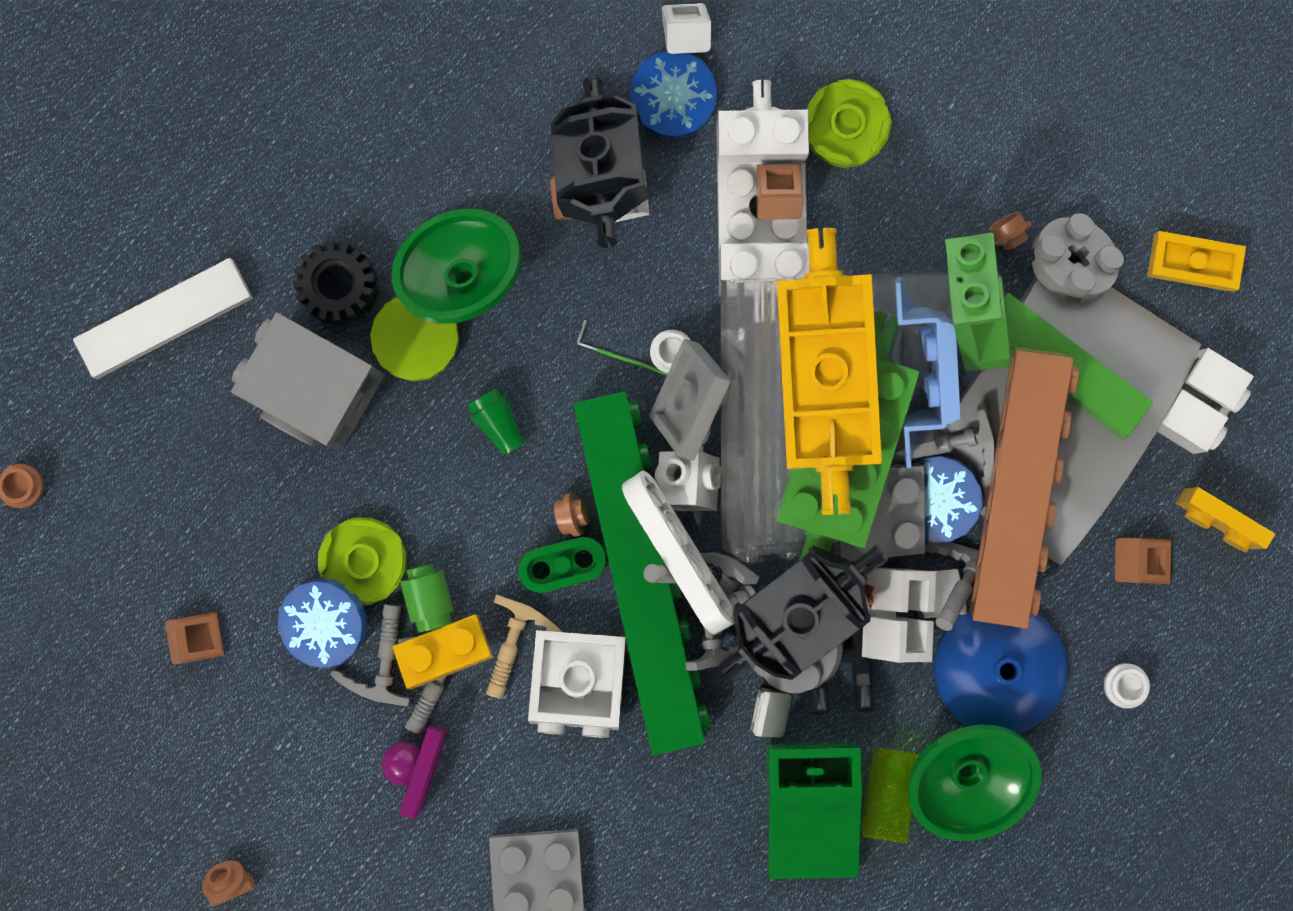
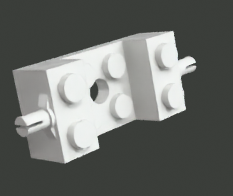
(747, 139)

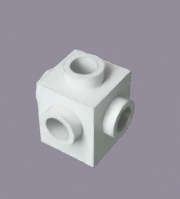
(689, 483)

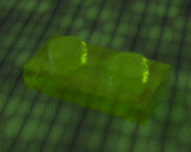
(886, 802)

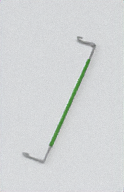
(615, 355)

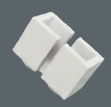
(1204, 402)
(900, 637)

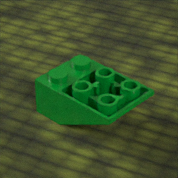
(813, 809)

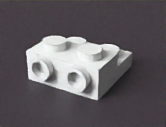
(576, 683)

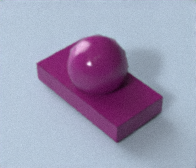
(411, 767)

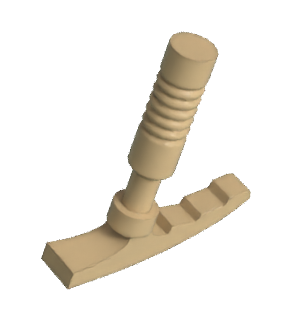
(509, 649)

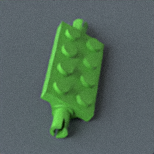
(802, 498)

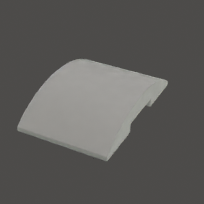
(1095, 460)

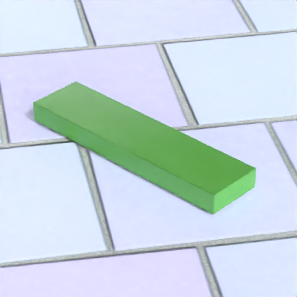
(1098, 388)

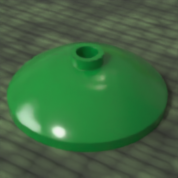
(456, 266)
(974, 782)

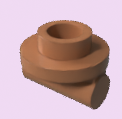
(226, 882)

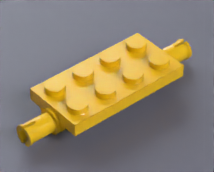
(829, 371)

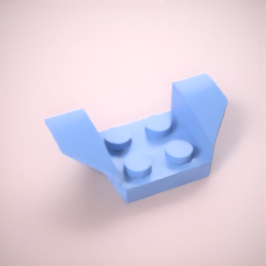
(941, 382)

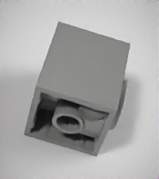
(305, 383)

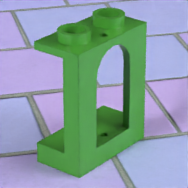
(978, 302)

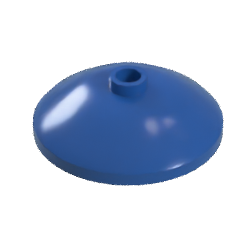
(970, 677)

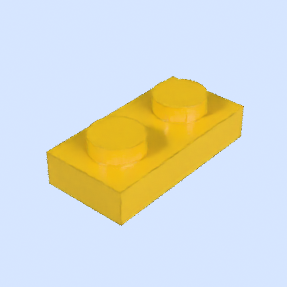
(1196, 261)
(1239, 529)
(442, 652)

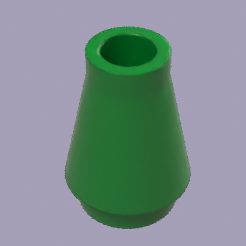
(496, 420)

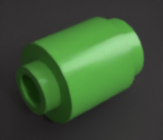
(427, 598)

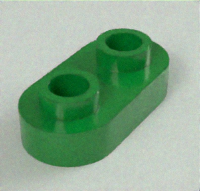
(562, 564)

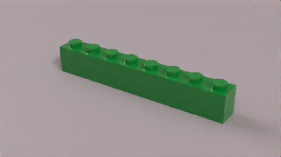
(646, 608)

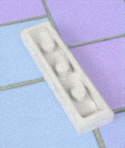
(162, 318)

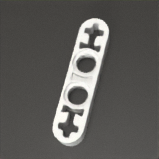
(678, 552)

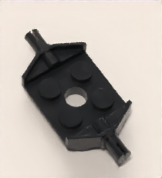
(601, 186)
(818, 582)

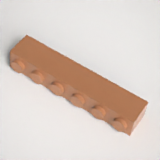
(1021, 487)

